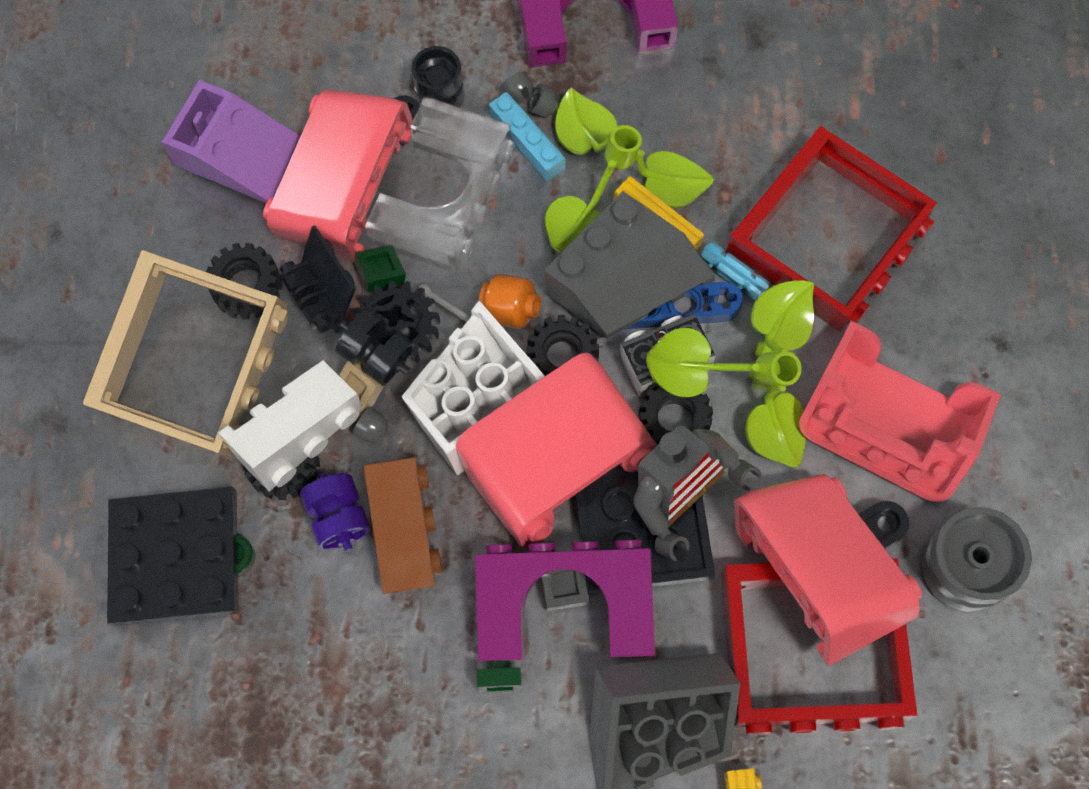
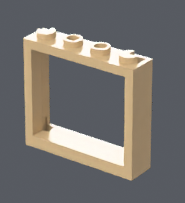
(129, 330)

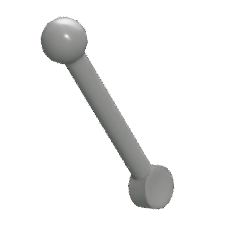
(444, 303)

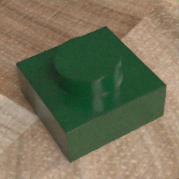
(379, 267)
(499, 677)

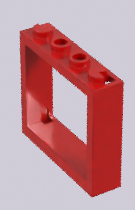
(865, 174)
(805, 719)

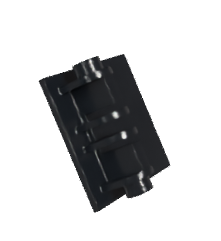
(319, 284)

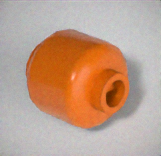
(511, 300)

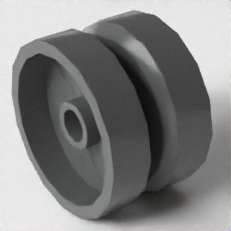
(976, 559)

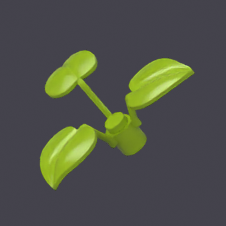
(588, 125)
(787, 318)

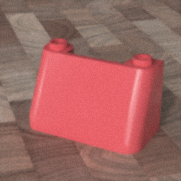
(338, 168)
(896, 422)
(551, 446)
(828, 562)

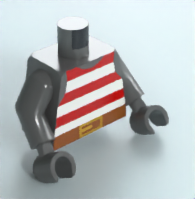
(678, 474)

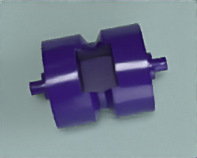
(336, 516)

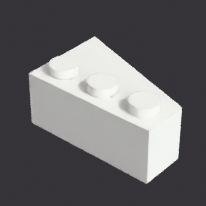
(293, 426)

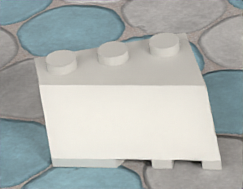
(468, 382)

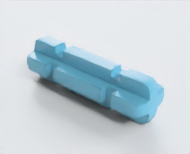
(734, 270)

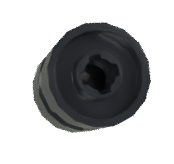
(438, 76)

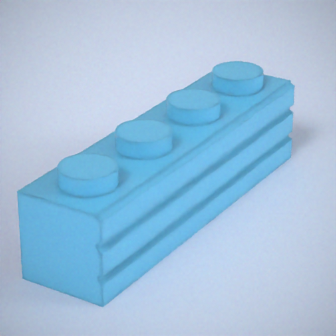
(528, 137)

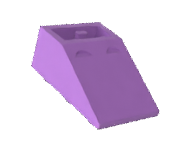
(230, 142)

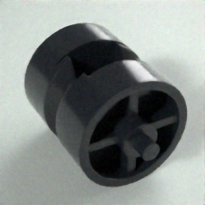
(373, 346)

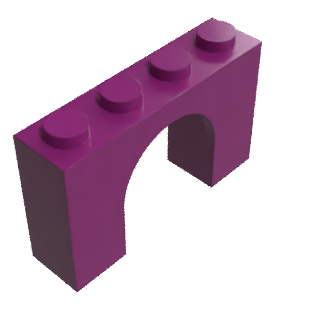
(545, 35)
(507, 578)

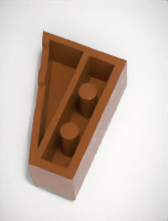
(402, 524)

